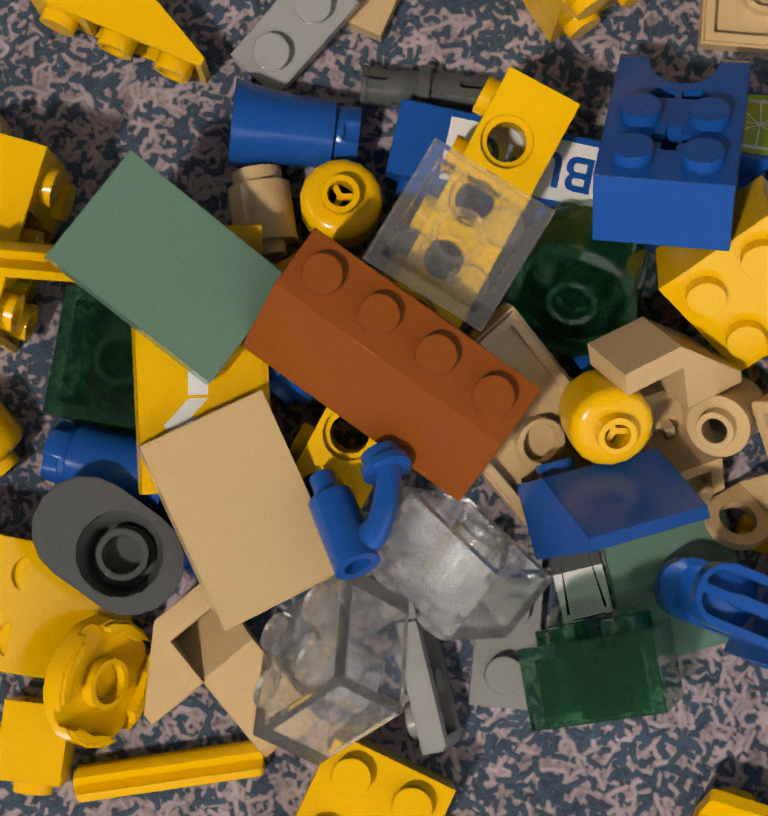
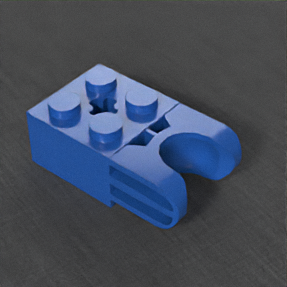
(670, 157)
(718, 599)

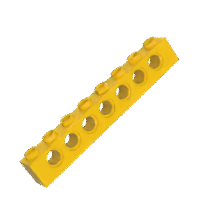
(541, 121)

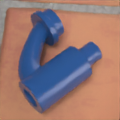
(345, 534)

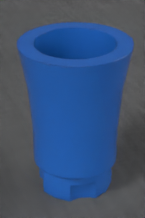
(290, 128)
(95, 452)

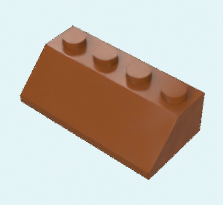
(389, 364)

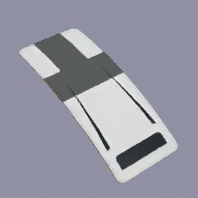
(580, 586)

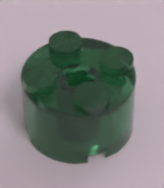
(578, 285)

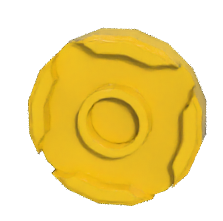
(97, 681)

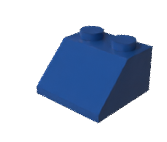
(605, 504)

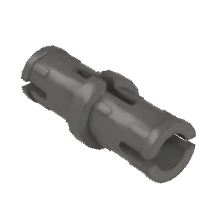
(389, 86)

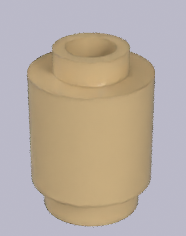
(264, 199)
(725, 421)

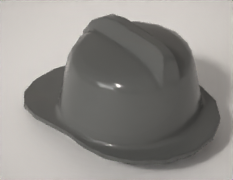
(107, 545)

